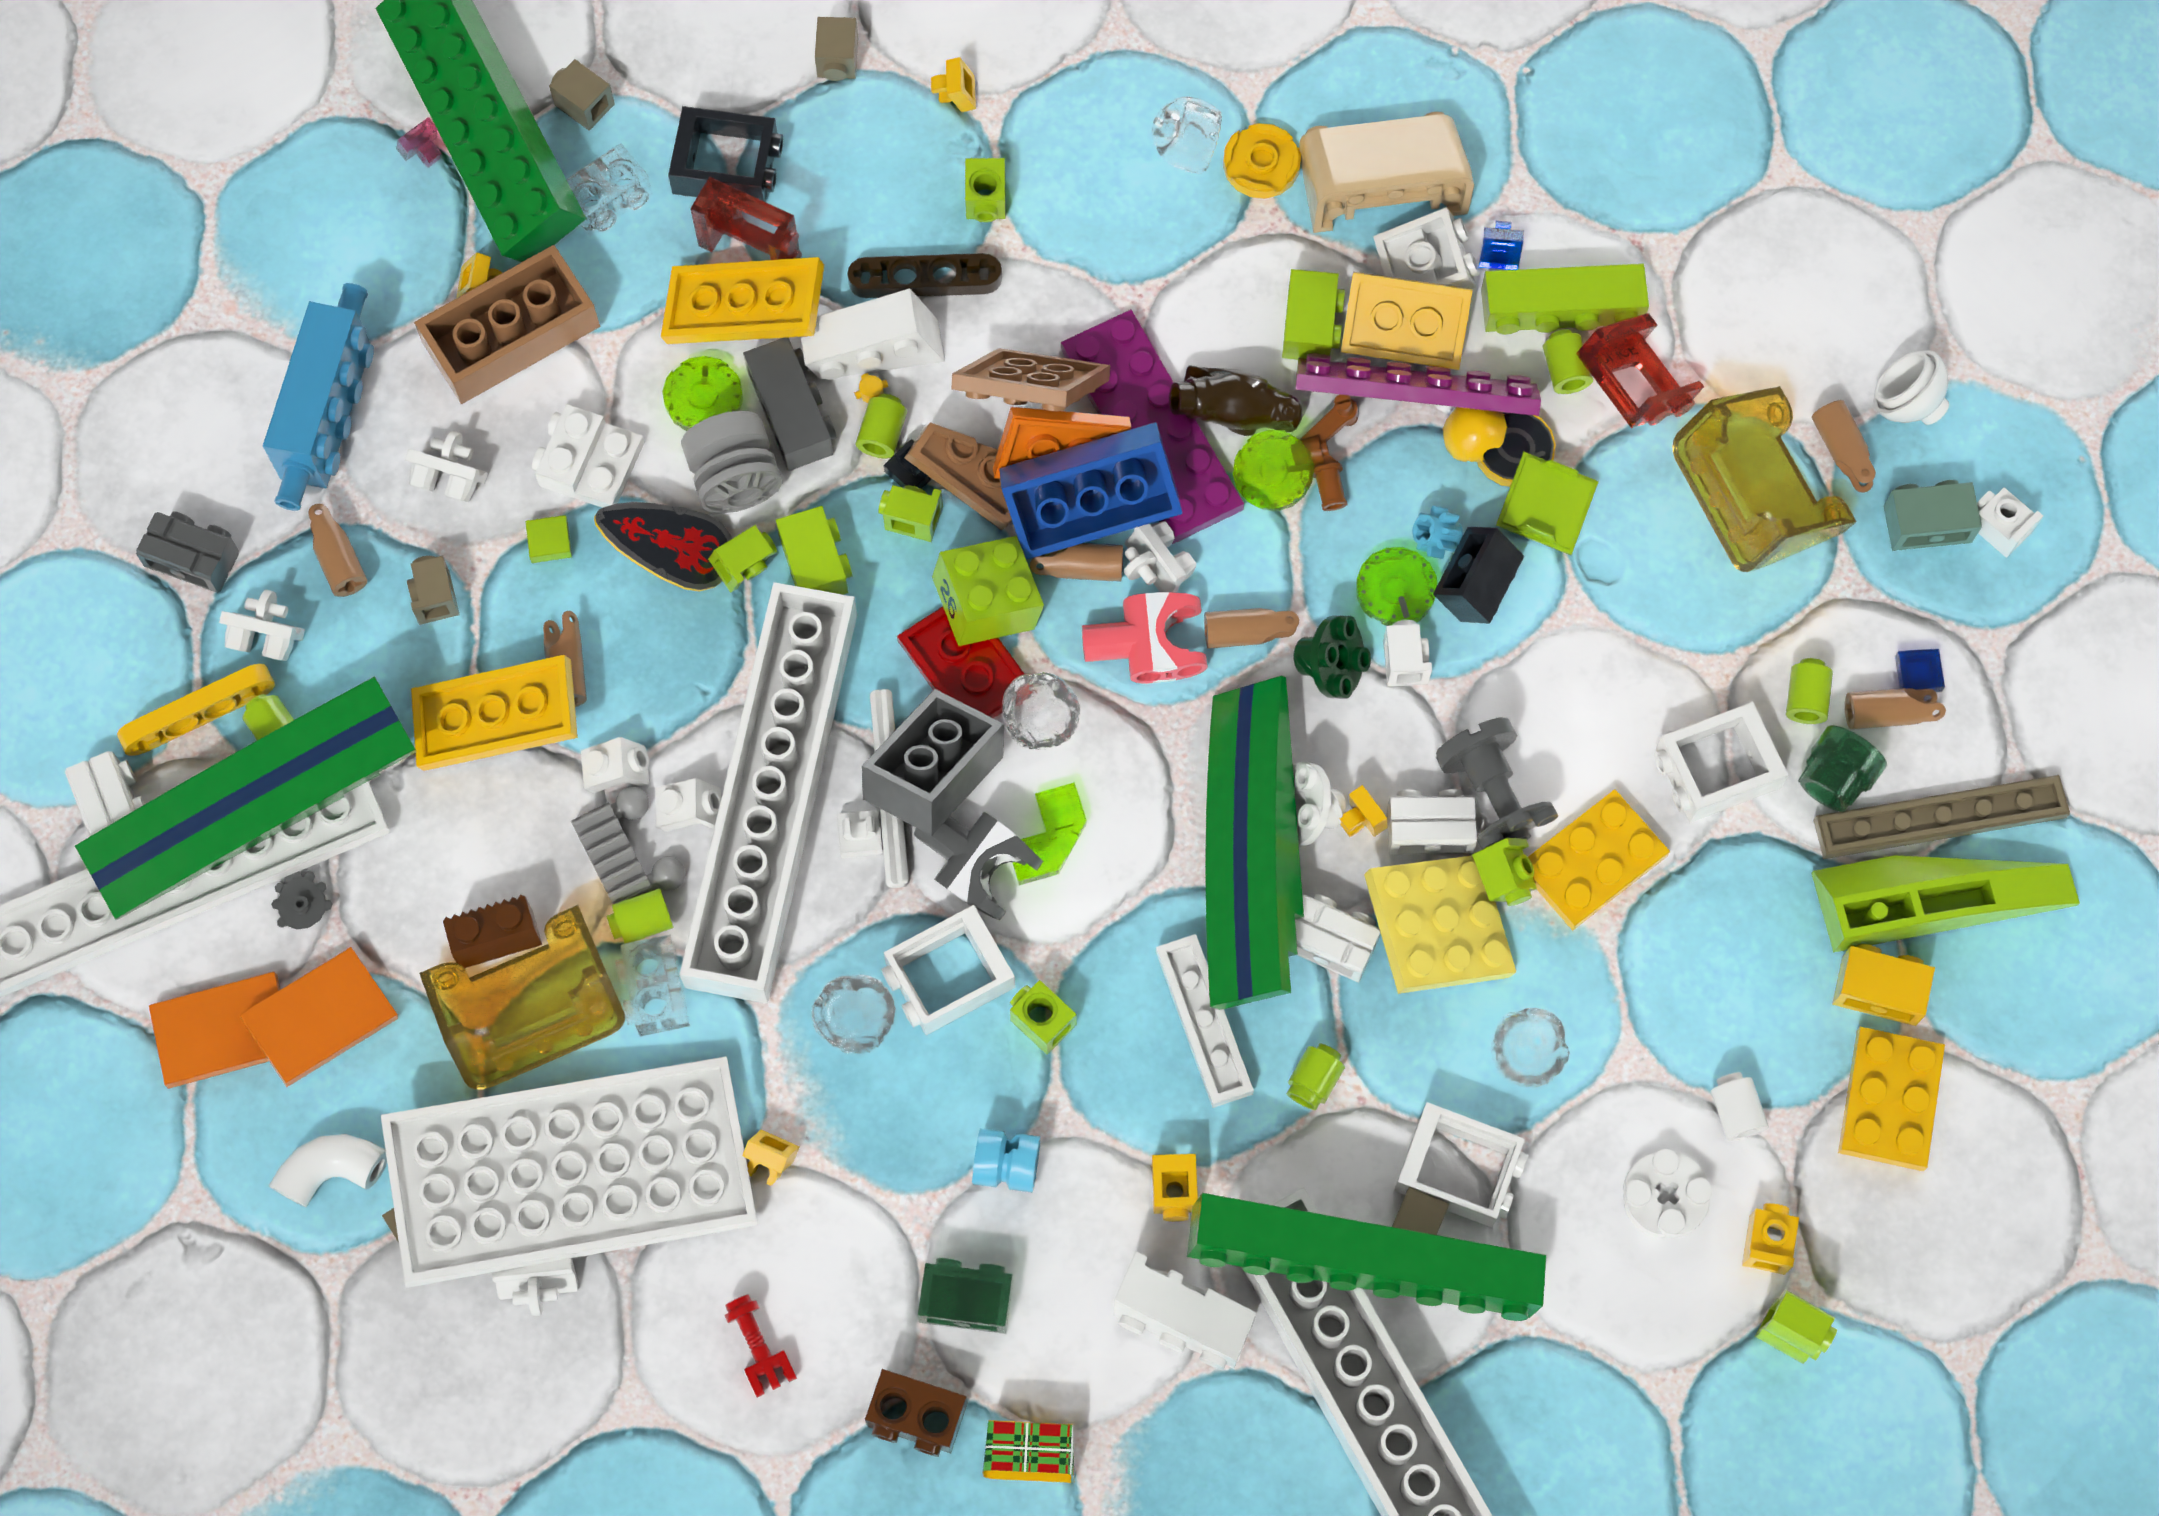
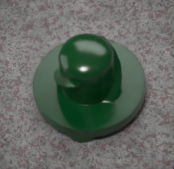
(1333, 656)

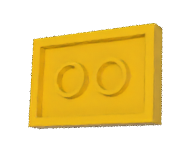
(1406, 320)
(1595, 859)
(1891, 1099)

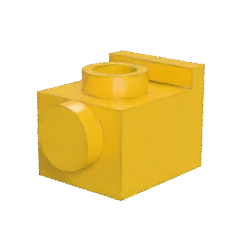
(1169, 1171)
(1760, 1249)

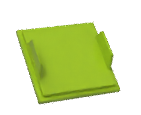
(1547, 503)

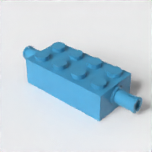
(318, 396)

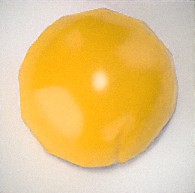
(1473, 432)

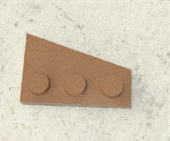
(962, 469)

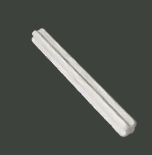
(892, 827)

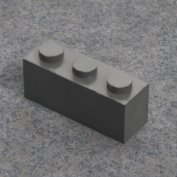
(790, 403)

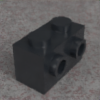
(1478, 575)

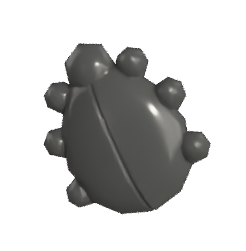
(300, 901)

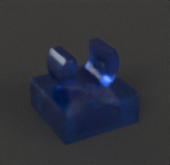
(1501, 247)

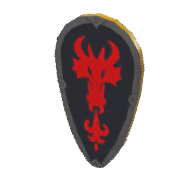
(665, 541)

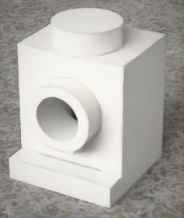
(2006, 520)
(1406, 655)

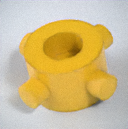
(870, 387)

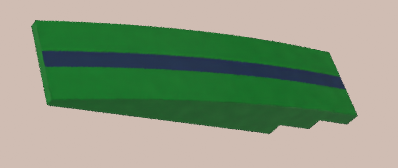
(246, 798)
(1251, 846)

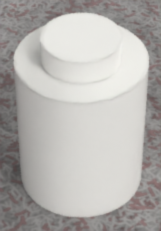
(1739, 1107)

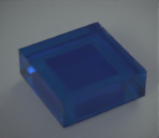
(1920, 669)

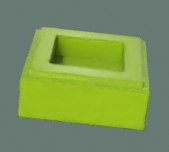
(548, 539)

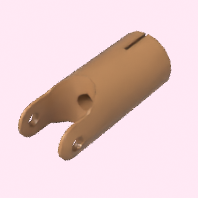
(1845, 443)
(335, 554)
(1082, 562)
(1247, 626)
(570, 645)
(1891, 708)

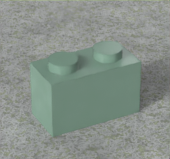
(1932, 515)

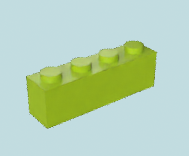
(1562, 297)

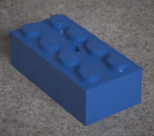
(1090, 491)

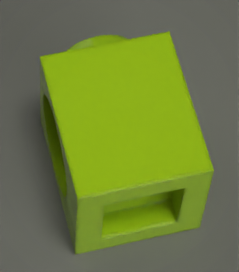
(981, 175)
(1048, 1033)

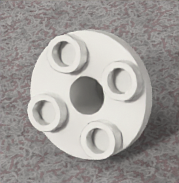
(1315, 802)

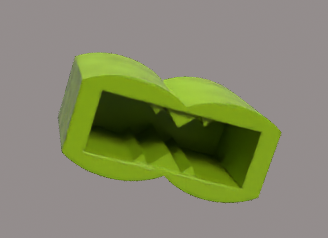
(1797, 1328)

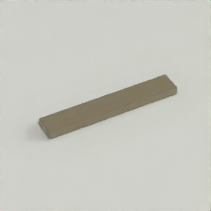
(1941, 817)

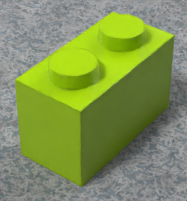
(1311, 314)
(811, 551)

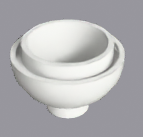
(1913, 389)

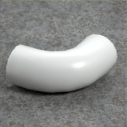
(328, 1158)

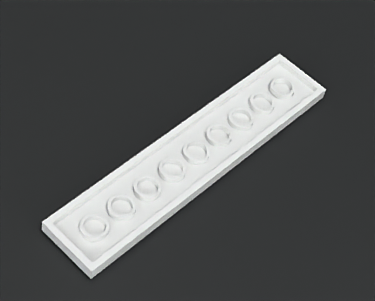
(73, 924)

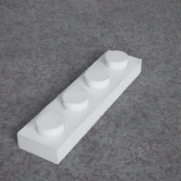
(1204, 1026)

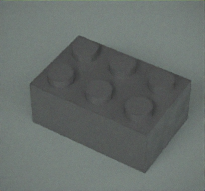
(932, 761)

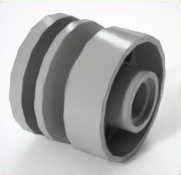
(731, 462)

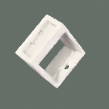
(1756, 744)
(964, 922)
(1476, 1132)

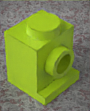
(911, 511)
(742, 556)
(1506, 871)

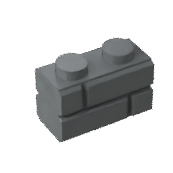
(188, 551)

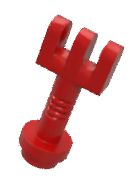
(742, 1312)

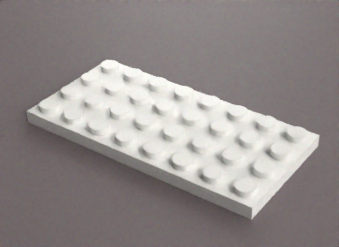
(567, 1171)

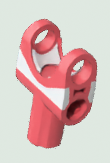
(1144, 638)

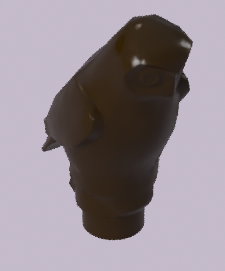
(1234, 400)

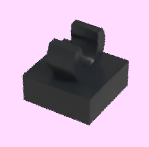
(903, 471)

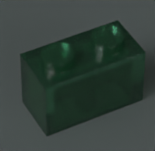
(965, 1296)

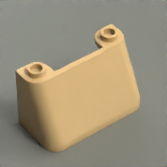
(1384, 167)

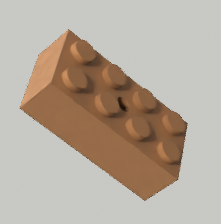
(507, 324)

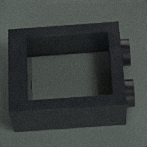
(694, 121)

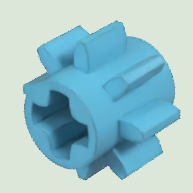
(1437, 532)

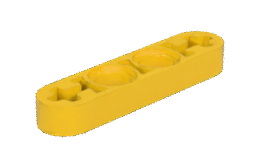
(195, 709)

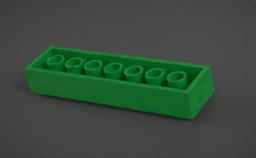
(484, 123)

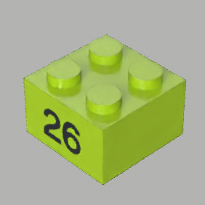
(987, 590)

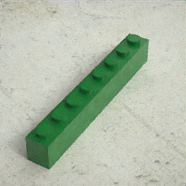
(1366, 1257)

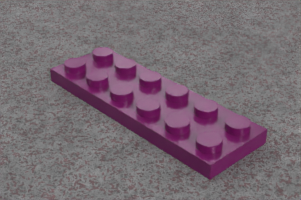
(1429, 387)
(1141, 391)

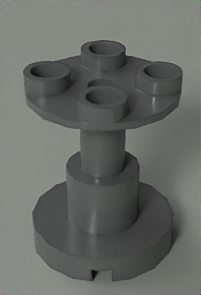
(1489, 771)

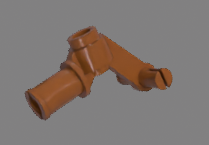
(1326, 468)

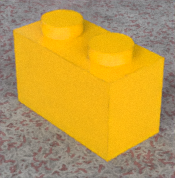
(1884, 984)

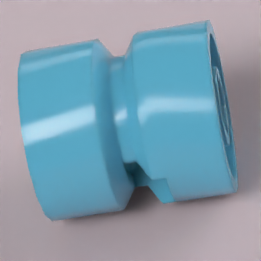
(1006, 1160)

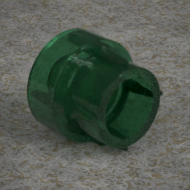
(1841, 768)

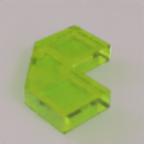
(1063, 825)

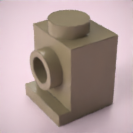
(432, 590)

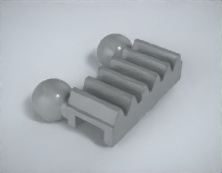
(614, 856)

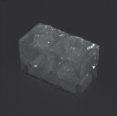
(599, 183)
(660, 984)

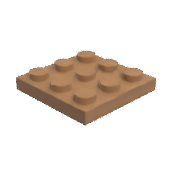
(1030, 378)

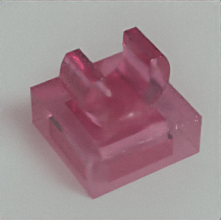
(420, 142)

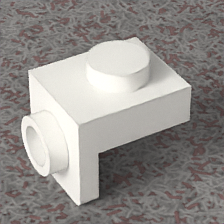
(614, 764)
(687, 804)

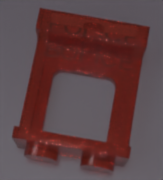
(720, 212)
(1625, 346)

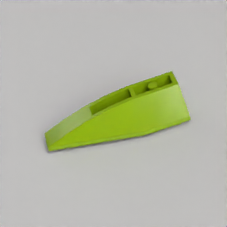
(1929, 895)

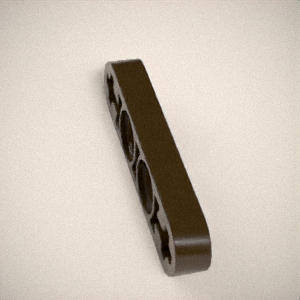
(924, 268)

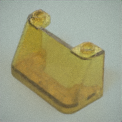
(1751, 482)
(527, 1006)

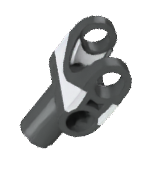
(974, 857)

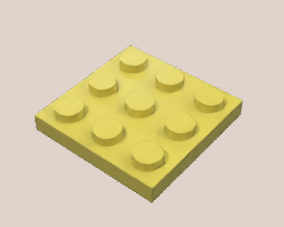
(1438, 924)

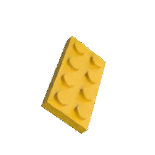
(742, 300)
(494, 712)

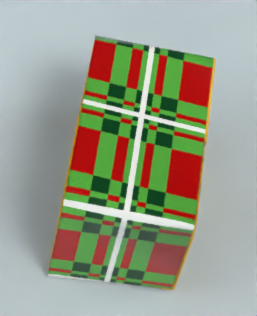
(1029, 1451)

